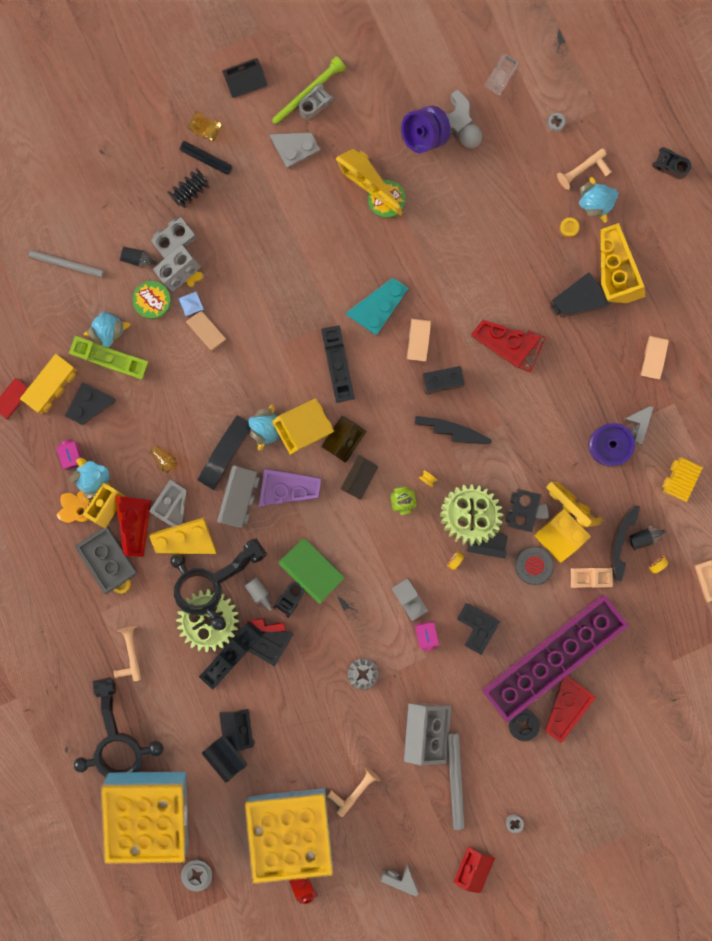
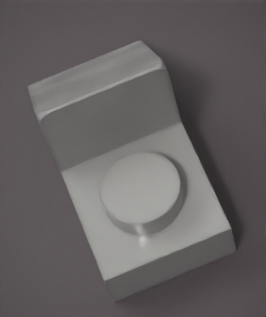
(642, 420)
(409, 599)
(405, 882)

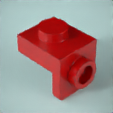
(303, 890)

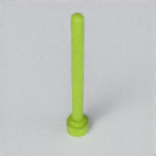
(335, 67)

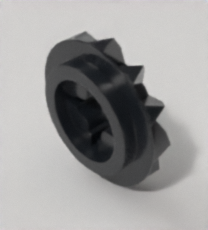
(525, 734)

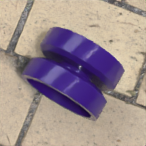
(425, 129)
(619, 453)

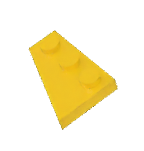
(569, 503)
(185, 538)

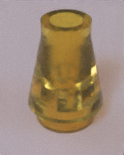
(163, 459)

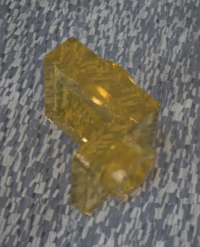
(204, 127)

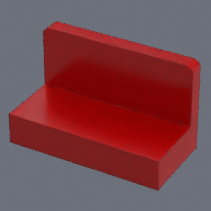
(473, 870)

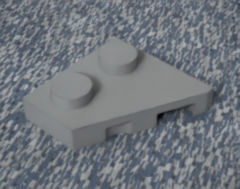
(294, 147)
(170, 504)

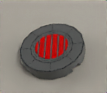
(534, 565)

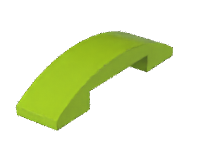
(108, 357)

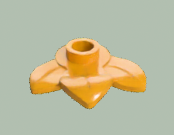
(71, 507)

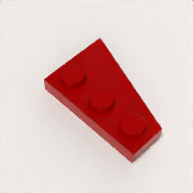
(507, 343)
(133, 524)
(568, 708)

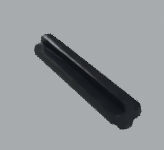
(206, 158)

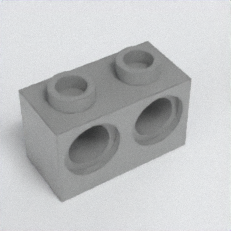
(170, 234)
(177, 268)

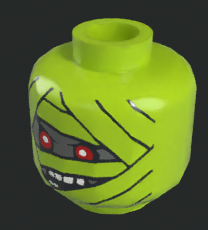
(403, 500)

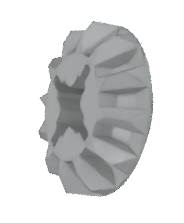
(363, 683)
(195, 884)

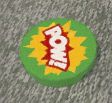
(381, 209)
(151, 300)

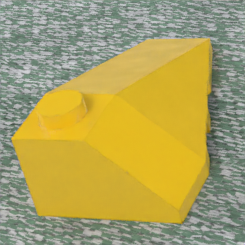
(360, 170)
(618, 270)

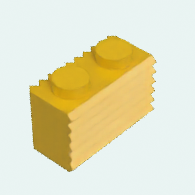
(682, 479)
(103, 505)

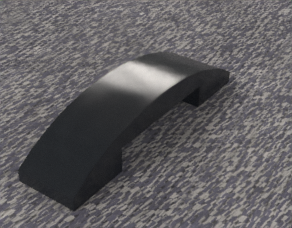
(337, 364)
(224, 452)
(617, 566)

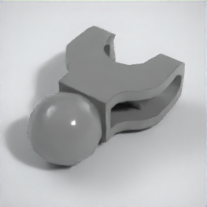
(461, 123)

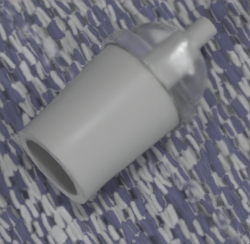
(259, 593)

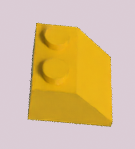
(562, 535)

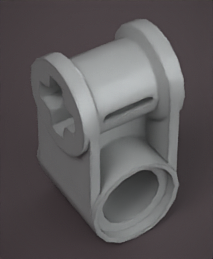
(317, 99)

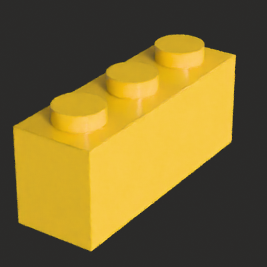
(49, 384)

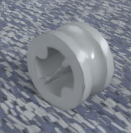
(559, 117)
(514, 817)

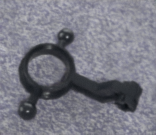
(252, 552)
(105, 689)

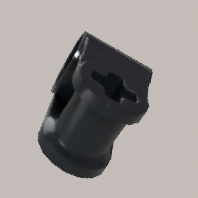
(671, 162)
(289, 600)

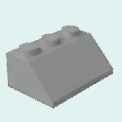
(238, 497)
(427, 733)

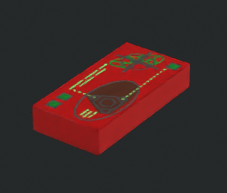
(530, 360)

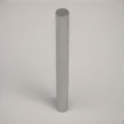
(66, 263)

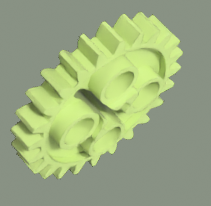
(488, 516)
(215, 637)

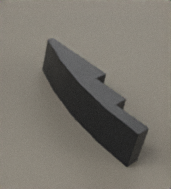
(459, 433)
(230, 655)

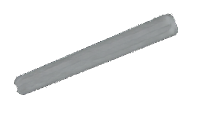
(456, 781)

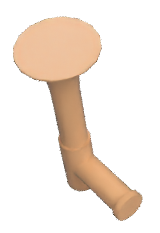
(565, 179)
(134, 666)
(348, 803)

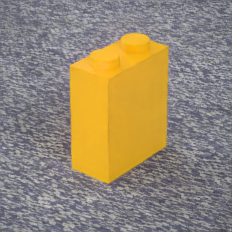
(303, 426)

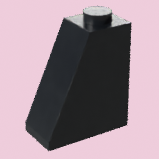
(580, 298)

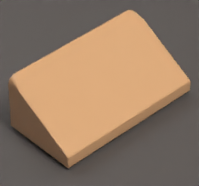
(206, 330)

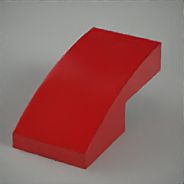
(261, 625)

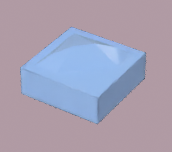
(191, 304)

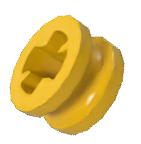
(428, 478)

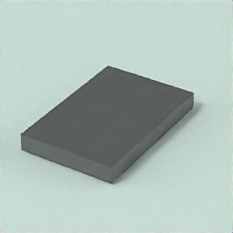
(106, 560)

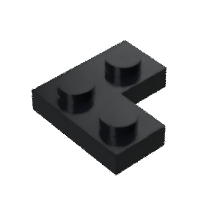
(482, 625)

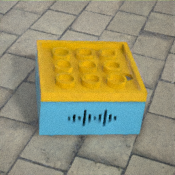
(145, 817)
(289, 835)

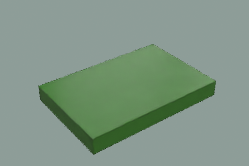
(311, 570)

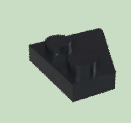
(87, 404)
(271, 646)

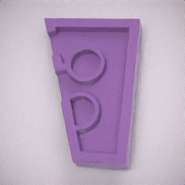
(287, 487)

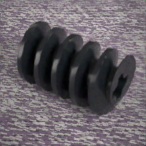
(189, 188)

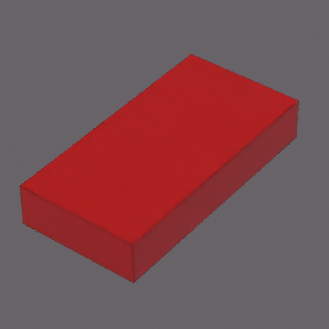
(11, 397)

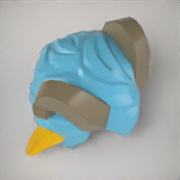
(597, 199)
(106, 329)
(262, 427)
(89, 477)

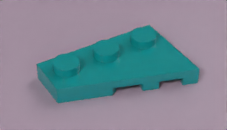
(378, 306)

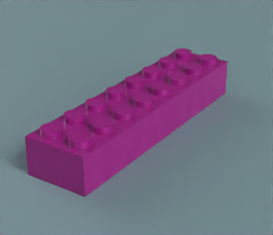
(554, 657)

